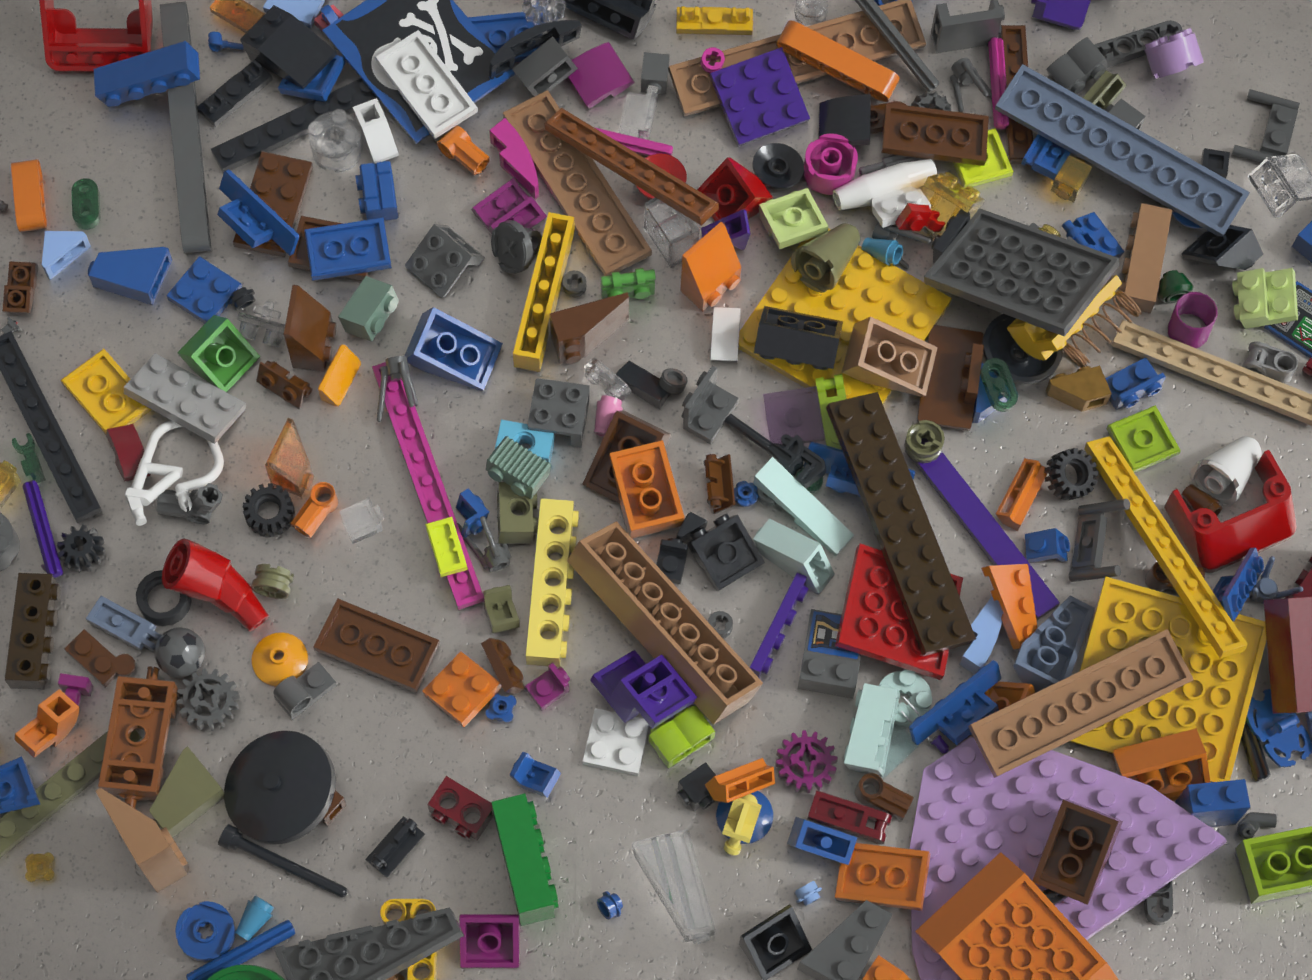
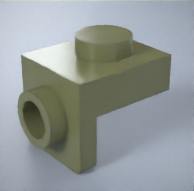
(500, 609)

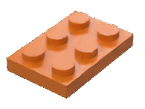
(884, 876)

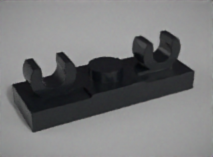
(234, 93)

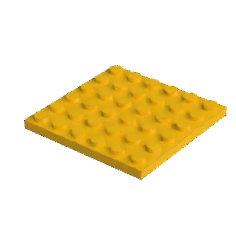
(862, 291)
(1212, 702)

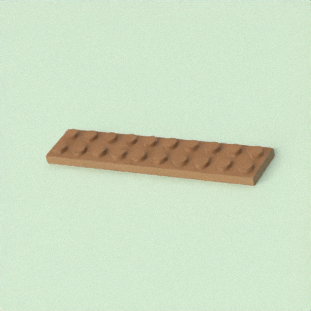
(853, 31)

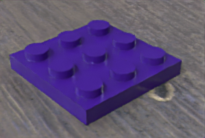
(759, 96)

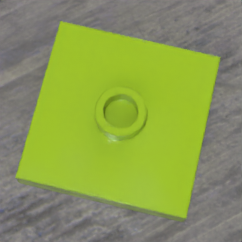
(1143, 439)

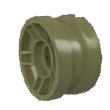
(930, 450)
(272, 581)

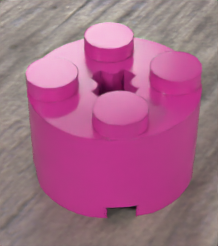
(829, 163)

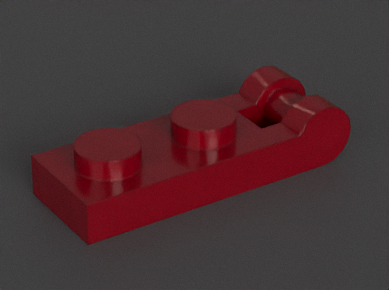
(849, 817)

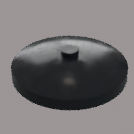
(279, 787)

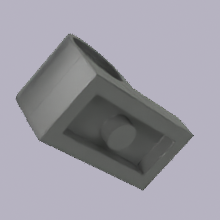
(300, 693)

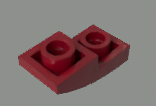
(127, 449)

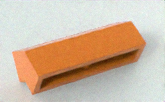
(1021, 493)
(741, 781)

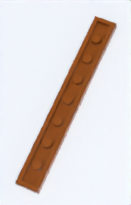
(632, 166)

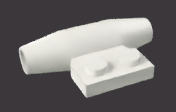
(887, 190)

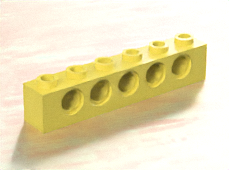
(552, 514)

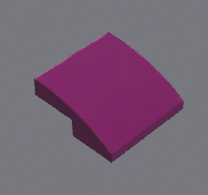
(599, 74)
(506, 204)

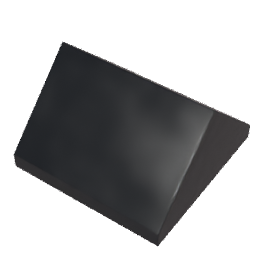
(775, 943)

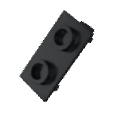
(395, 846)

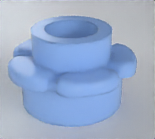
(808, 893)

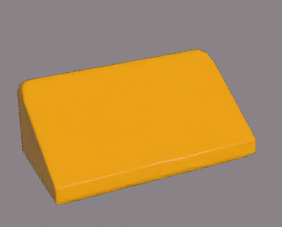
(339, 376)

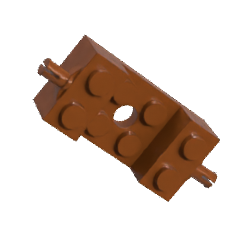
(130, 767)

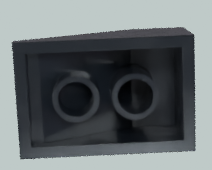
(287, 47)

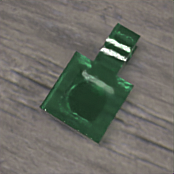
(31, 464)

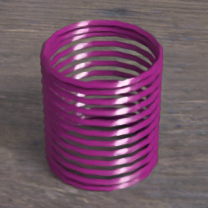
(1200, 306)

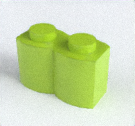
(681, 736)

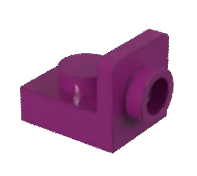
(549, 686)

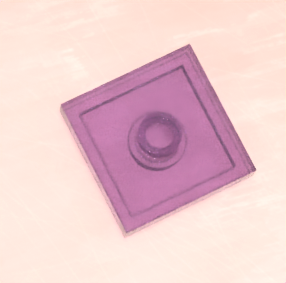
(794, 414)

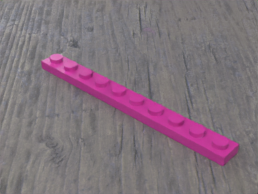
(427, 481)

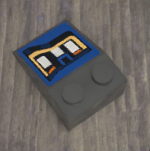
(824, 665)

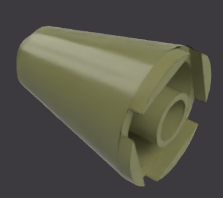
(826, 257)

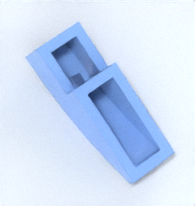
(986, 630)

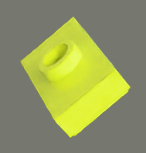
(446, 547)

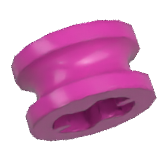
(707, 54)

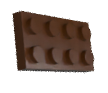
(935, 134)
(282, 186)
(376, 645)

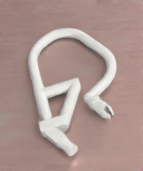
(137, 497)

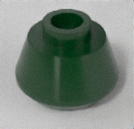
(1173, 286)

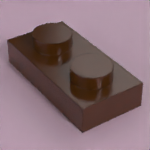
(506, 672)

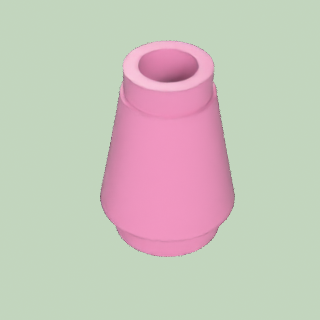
(604, 413)

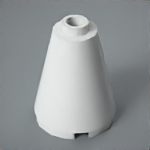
(1227, 470)

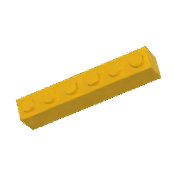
(543, 292)

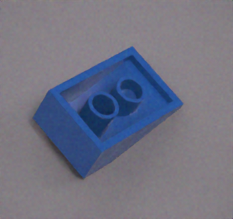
(452, 350)

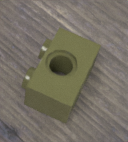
(512, 527)

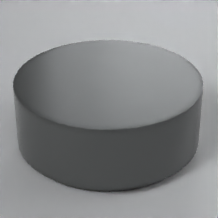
(673, 381)

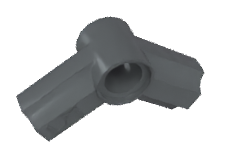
(203, 501)

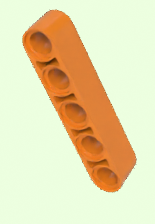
(838, 61)

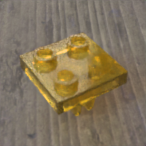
(947, 186)

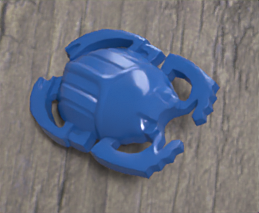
(1278, 730)

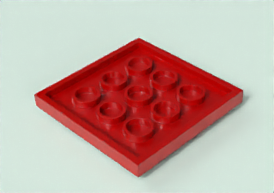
(876, 621)

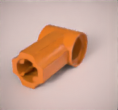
(458, 145)
(314, 511)

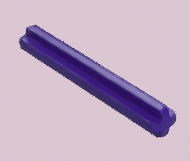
(42, 528)

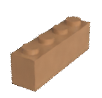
(1146, 255)

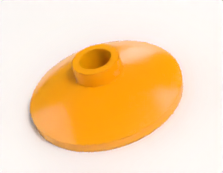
(275, 671)

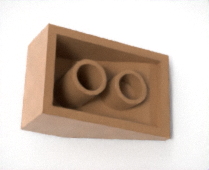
(889, 358)

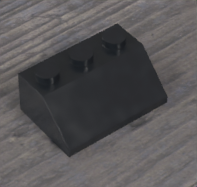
(798, 338)

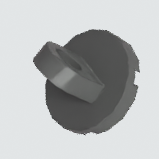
(513, 245)

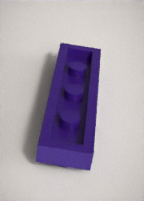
(783, 617)

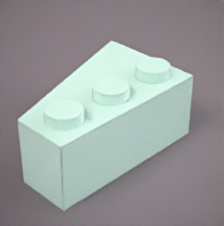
(872, 729)

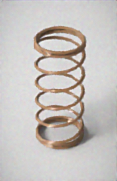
(1075, 353)

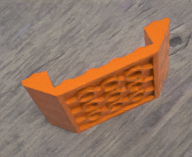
(1009, 931)

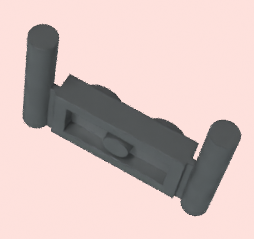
(1278, 127)
(1090, 541)

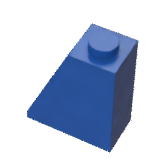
(131, 272)

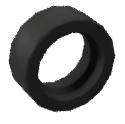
(164, 618)

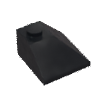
(1234, 250)

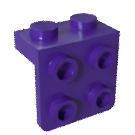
(1062, 12)

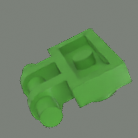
(637, 284)

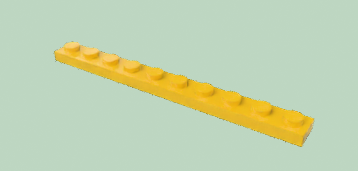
(1166, 548)

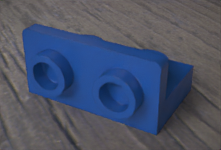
(1134, 383)

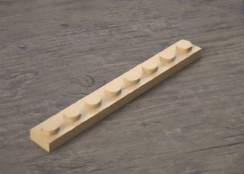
(1214, 371)

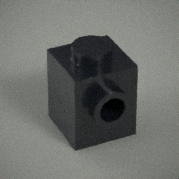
(693, 789)

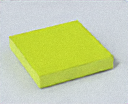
(995, 168)

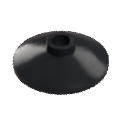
(778, 157)

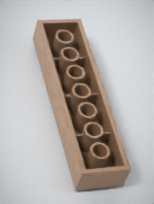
(664, 620)

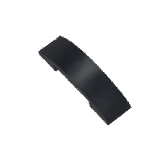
(562, 31)

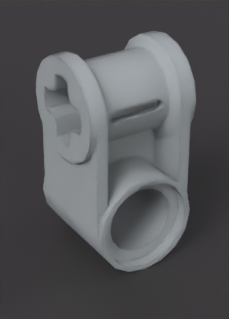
(1269, 360)

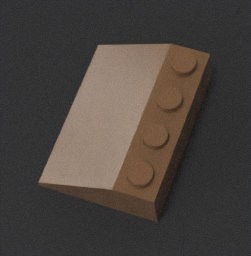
(149, 845)

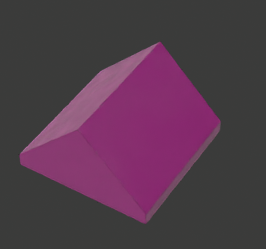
(490, 940)

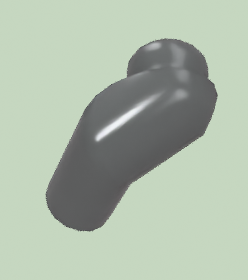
(1253, 821)

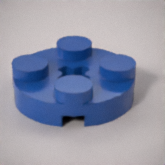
(199, 916)

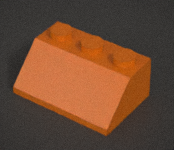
(1165, 762)

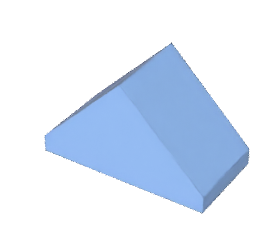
(62, 249)

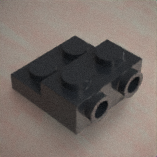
(725, 551)

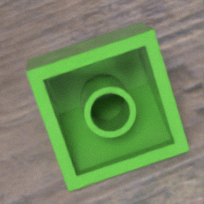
(219, 353)

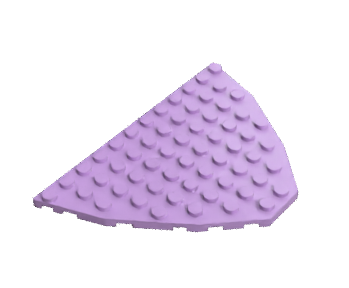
(972, 817)

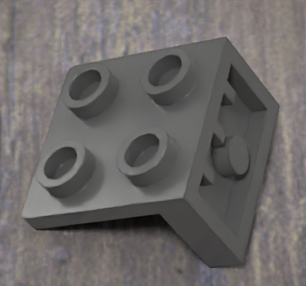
(442, 258)
(707, 407)
(560, 409)

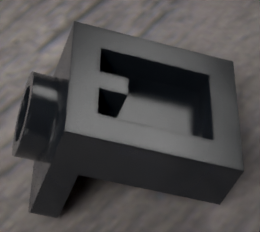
(672, 559)

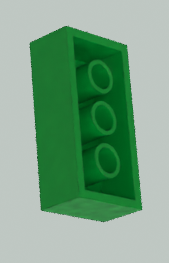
(523, 859)

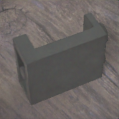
(965, 30)

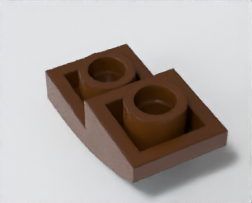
(20, 287)

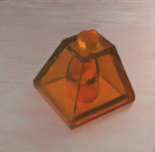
(288, 462)

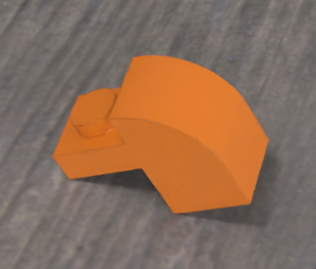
(53, 723)

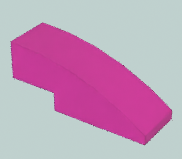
(515, 156)

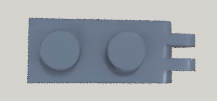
(123, 624)

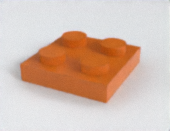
(462, 689)

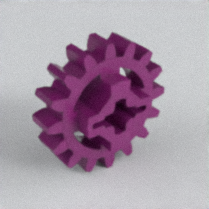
(795, 762)

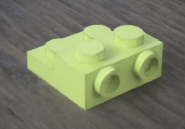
(792, 218)
(1265, 297)

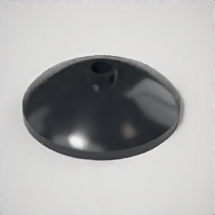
(1001, 345)

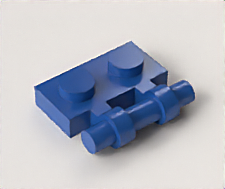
(1093, 233)

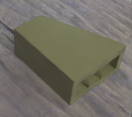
(185, 794)

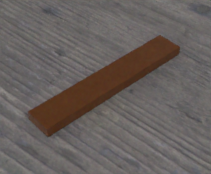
(1015, 52)

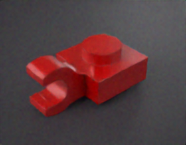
(916, 216)

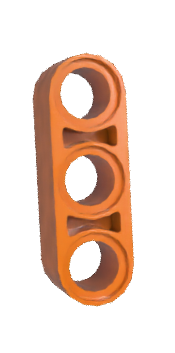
(28, 195)

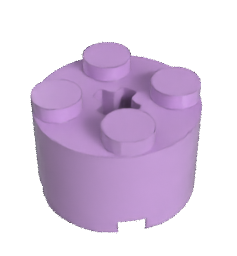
(1173, 55)

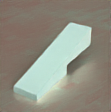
(803, 506)

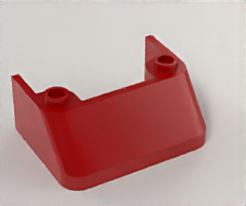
(89, 48)
(1225, 543)

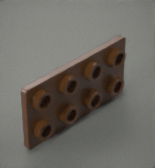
(953, 377)

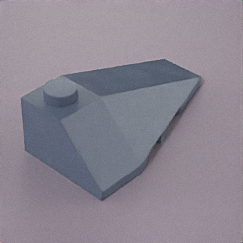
(1054, 646)

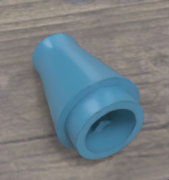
(884, 250)
(254, 917)

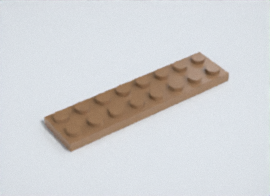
(579, 189)
(1080, 703)

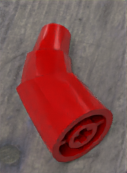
(211, 578)

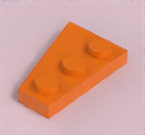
(1015, 597)

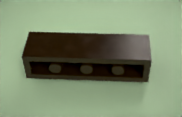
(31, 631)

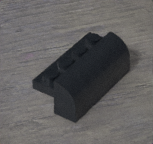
(622, 16)

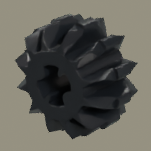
(70, 546)

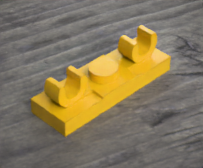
(714, 20)

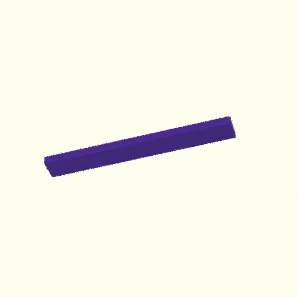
(983, 526)

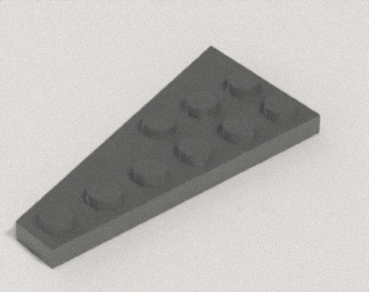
(370, 950)

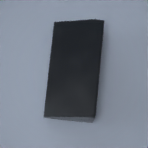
(643, 384)

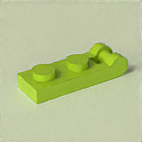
(823, 385)

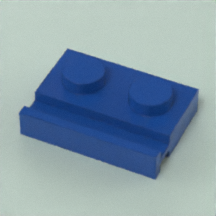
(1045, 157)

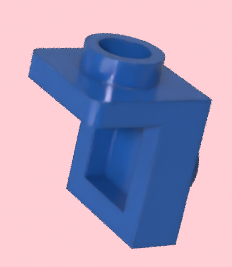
(472, 509)
(1046, 545)
(534, 775)

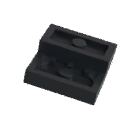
(847, 117)

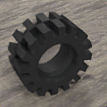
(1083, 470)
(264, 495)

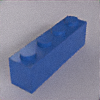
(147, 74)

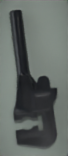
(788, 454)

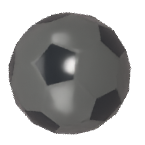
(179, 652)

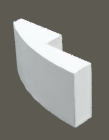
(725, 334)

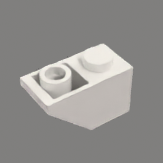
(375, 131)

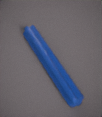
(245, 951)

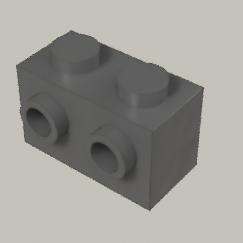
(545, 68)

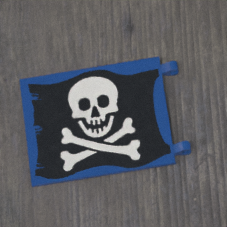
(383, 23)

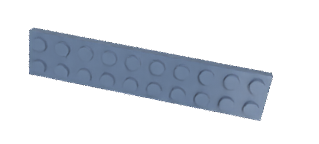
(1122, 151)

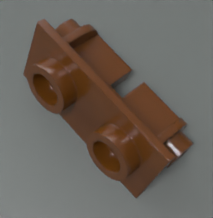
(274, 378)
(720, 487)

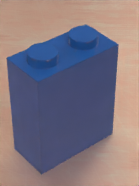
(1216, 802)

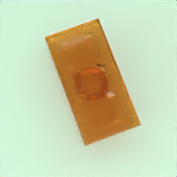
(237, 13)

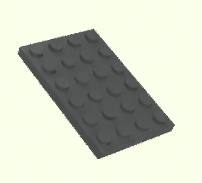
(1022, 271)

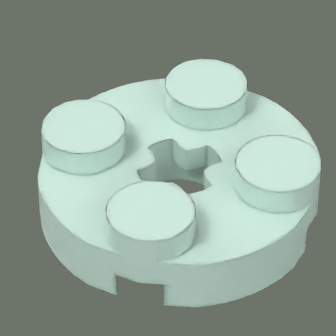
(918, 690)

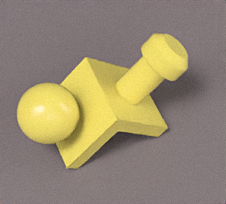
(740, 823)

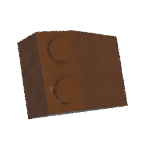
(586, 326)
(308, 331)
(623, 433)
(1077, 851)

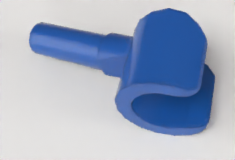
(217, 44)

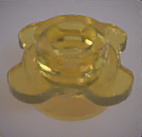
(33, 861)

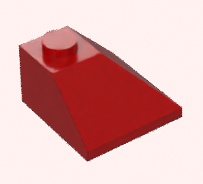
(734, 190)

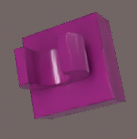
(75, 686)

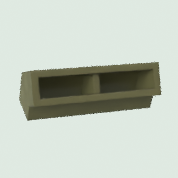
(1105, 90)

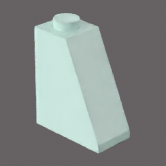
(794, 554)

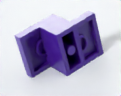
(643, 688)

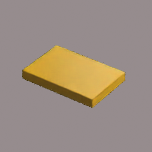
(100, 392)

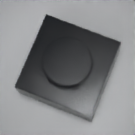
(1216, 161)

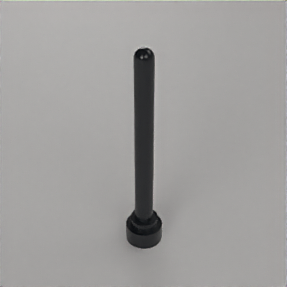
(233, 839)

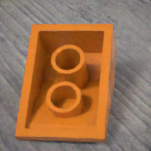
(710, 268)
(646, 489)

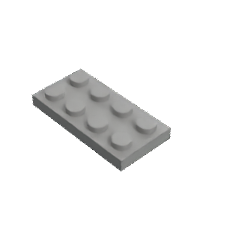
(184, 398)

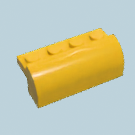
(1041, 342)

